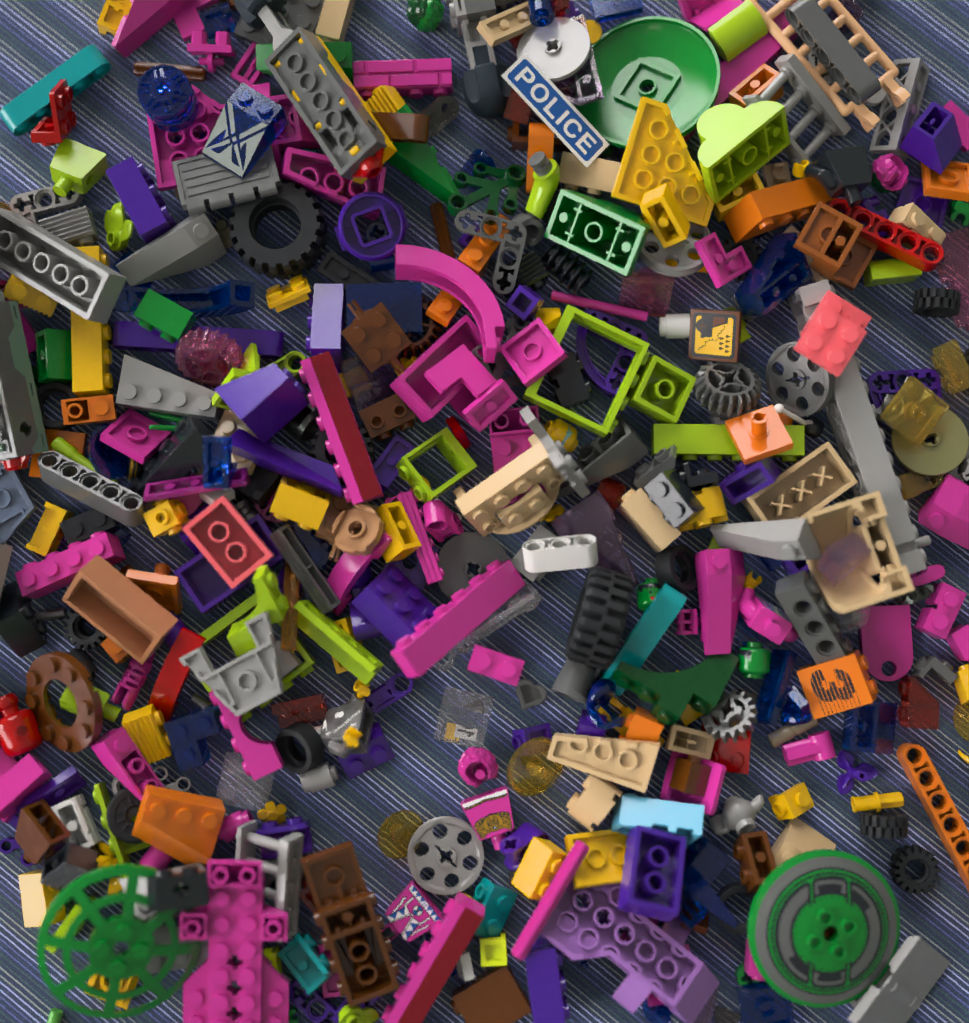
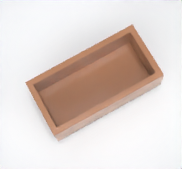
(119, 609)

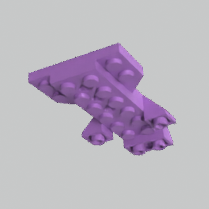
(651, 957)

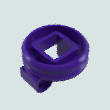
(365, 203)

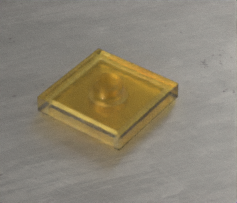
(914, 411)

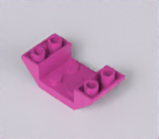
(510, 439)

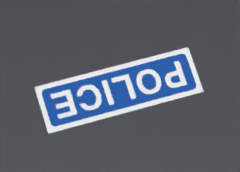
(555, 110)

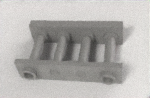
(818, 107)
(287, 871)

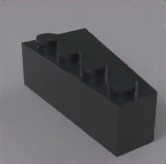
(175, 457)

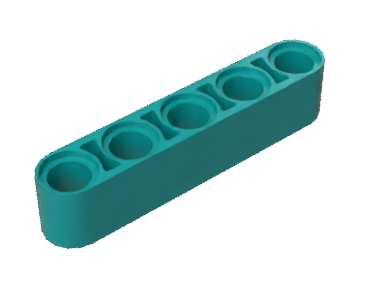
(34, 103)
(648, 631)

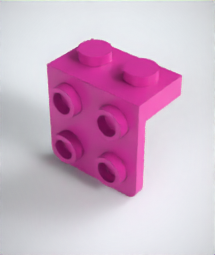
(706, 12)
(713, 788)

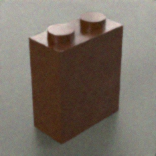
(491, 998)

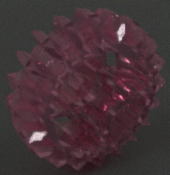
(208, 356)

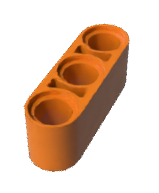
(539, 139)

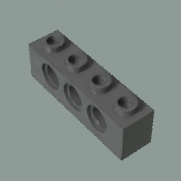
(798, 588)

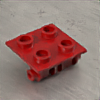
(732, 755)

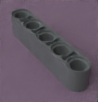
(833, 50)
(91, 488)

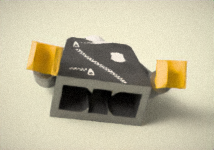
(348, 726)

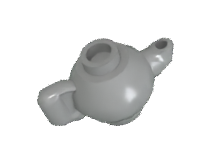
(737, 815)

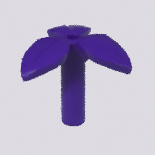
(862, 772)

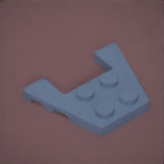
(15, 504)

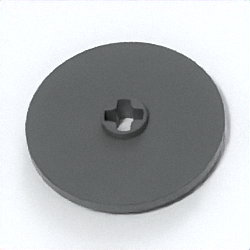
(465, 549)

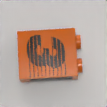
(838, 684)

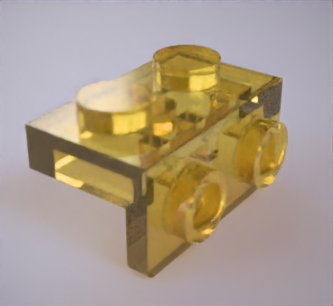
(953, 366)

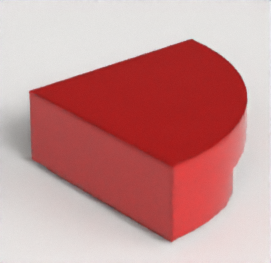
(458, 432)

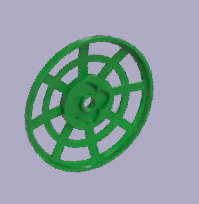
(105, 936)

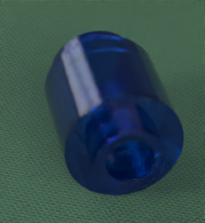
(541, 12)

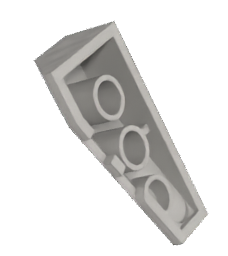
(179, 250)
(773, 539)

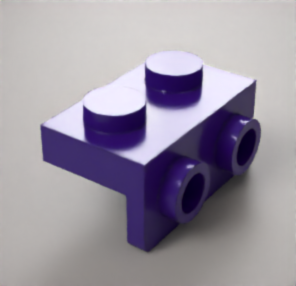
(378, 753)
(279, 831)

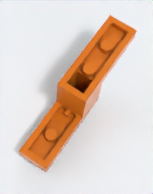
(475, 257)

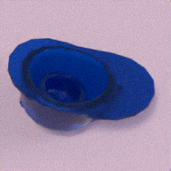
(104, 458)

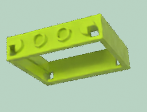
(629, 380)
(233, 617)

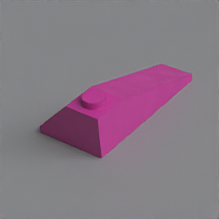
(948, 511)
(720, 587)

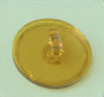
(530, 770)

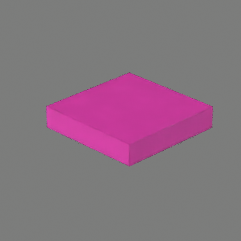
(533, 352)
(133, 437)

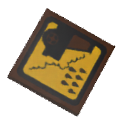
(715, 335)

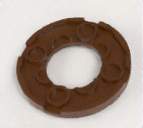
(89, 706)

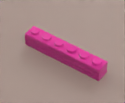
(426, 556)

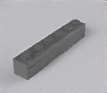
(305, 569)

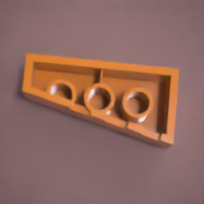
(774, 207)

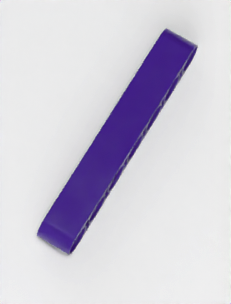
(131, 336)

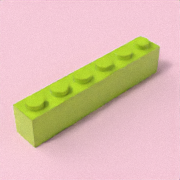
(714, 442)

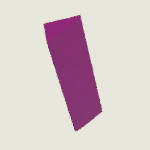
(188, 486)

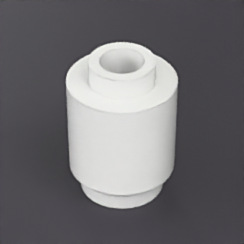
(674, 326)

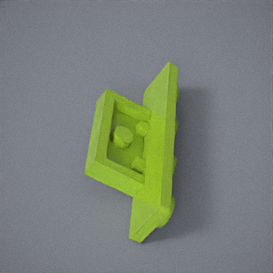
(118, 847)

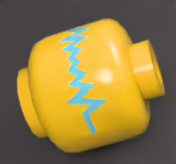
(564, 432)

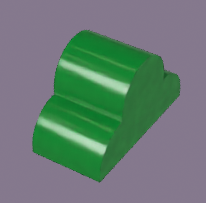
(598, 230)

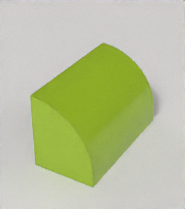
(737, 31)
(889, 272)

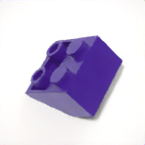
(933, 138)

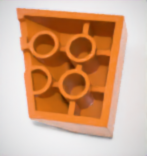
(179, 823)

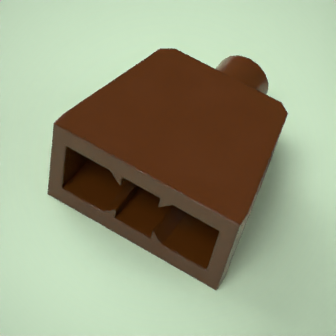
(40, 832)

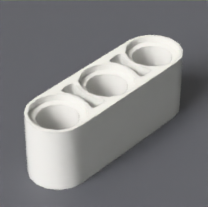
(560, 553)

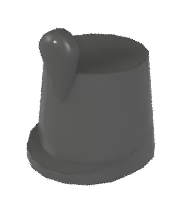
(575, 681)

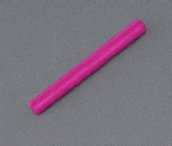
(550, 900)

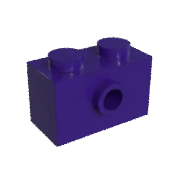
(749, 479)

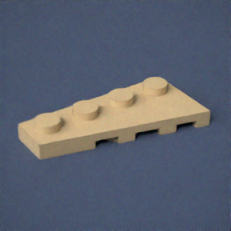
(612, 759)

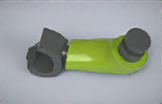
(545, 183)

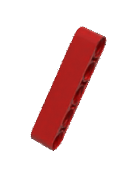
(898, 235)

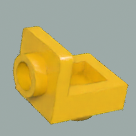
(791, 802)

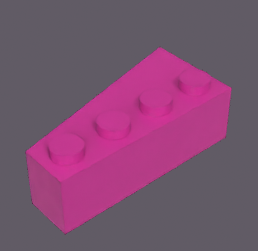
(321, 178)

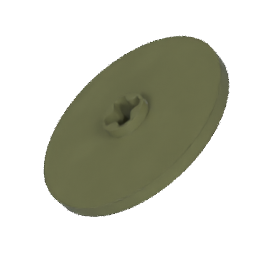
(937, 458)

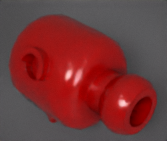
(17, 727)

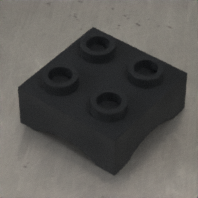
(261, 487)

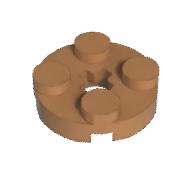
(369, 536)

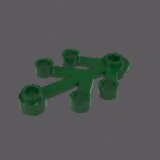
(512, 177)

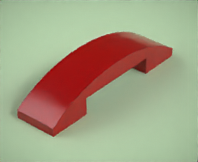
(174, 673)

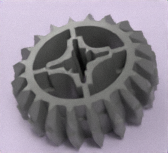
(727, 387)

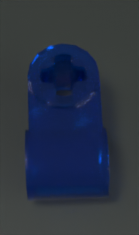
(387, 263)

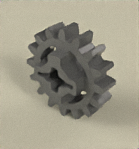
(731, 717)

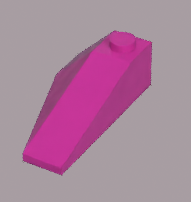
(143, 22)

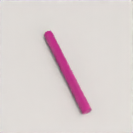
(600, 306)

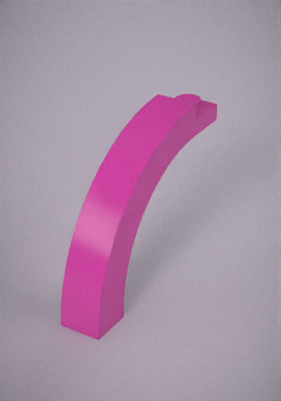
(460, 281)

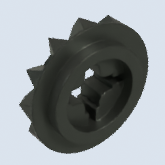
(920, 593)

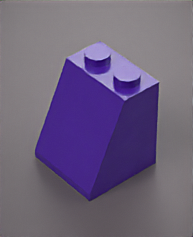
(264, 399)

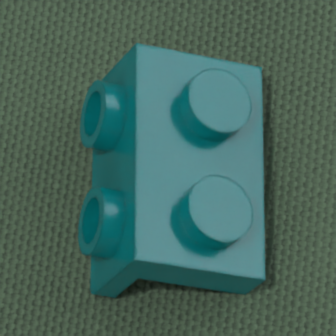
(498, 905)
(306, 963)

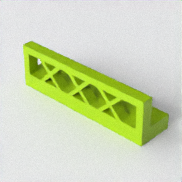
(337, 642)

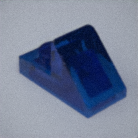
(217, 462)

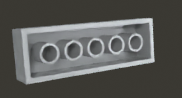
(58, 268)

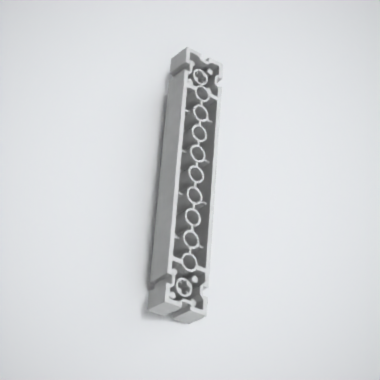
(862, 440)

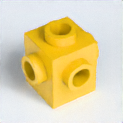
(166, 517)

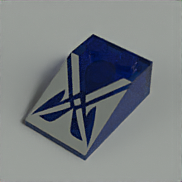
(244, 130)

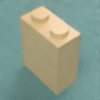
(647, 520)

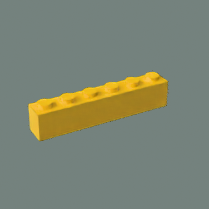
(90, 347)

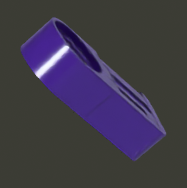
(387, 694)

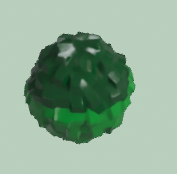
(425, 14)

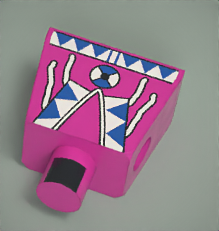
(411, 913)

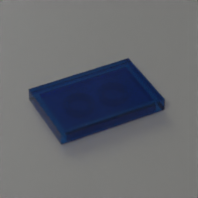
(401, 300)

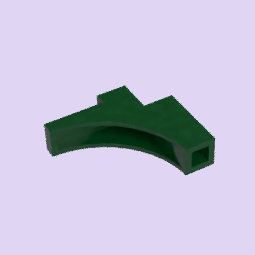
(671, 692)

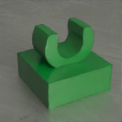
(960, 207)

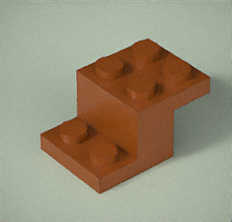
(835, 246)

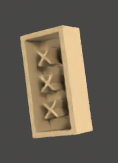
(802, 487)

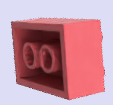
(228, 541)

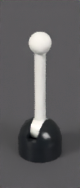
(812, 426)

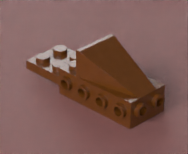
(350, 925)

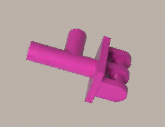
(688, 622)

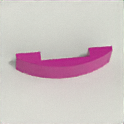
(349, 569)

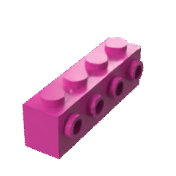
(60, 568)

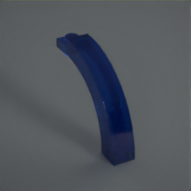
(211, 301)

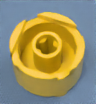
(714, 510)

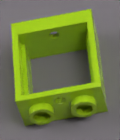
(451, 450)

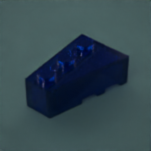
(774, 276)

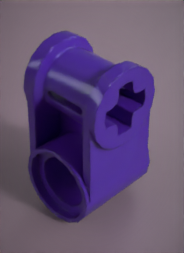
(518, 844)

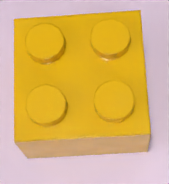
(299, 503)

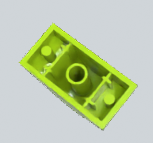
(738, 143)

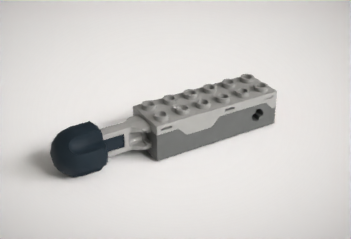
(482, 85)

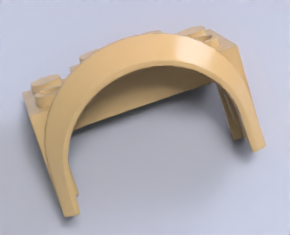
(517, 477)

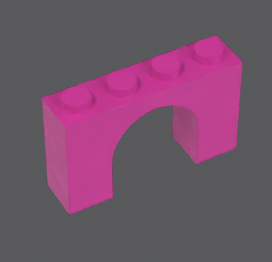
(20, 782)

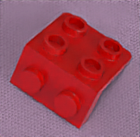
(63, 120)

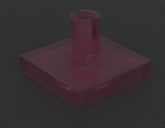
(647, 292)

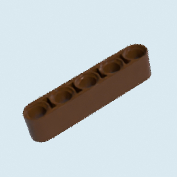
(404, 126)

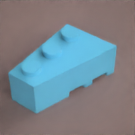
(663, 815)

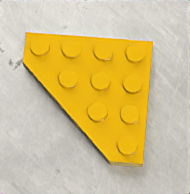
(660, 156)

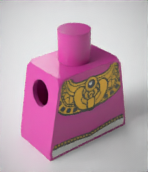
(490, 814)

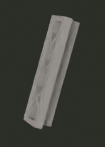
(907, 114)

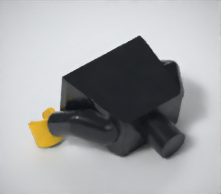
(839, 172)

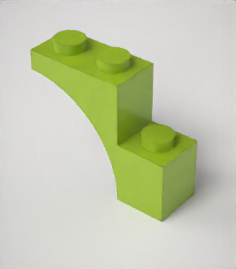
(268, 599)

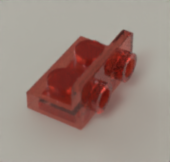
(300, 710)

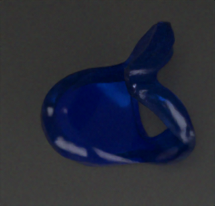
(600, 695)

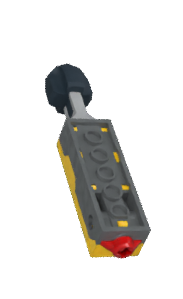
(321, 93)

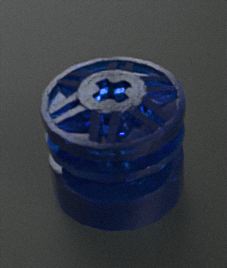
(168, 98)

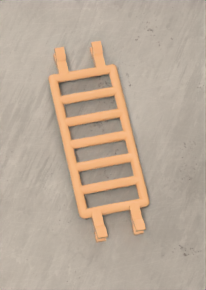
(867, 118)

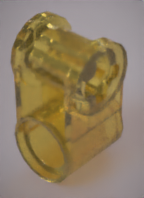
(916, 484)

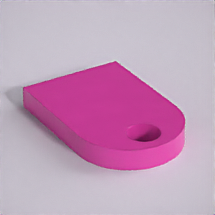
(887, 638)

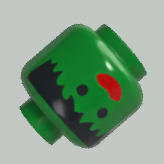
(646, 593)
(754, 660)

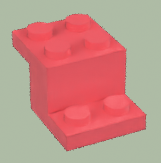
(832, 333)

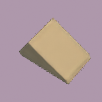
(690, 741)

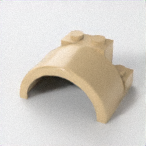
(858, 587)

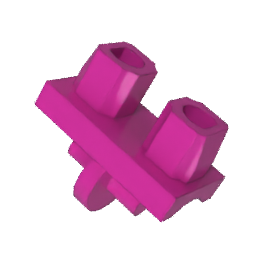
(200, 46)

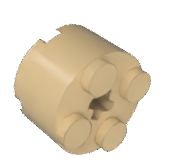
(593, 802)

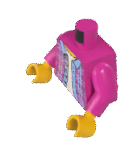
(764, 616)

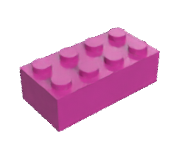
(416, 389)

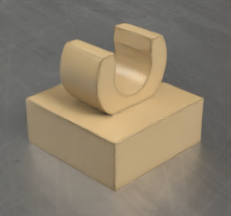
(776, 174)

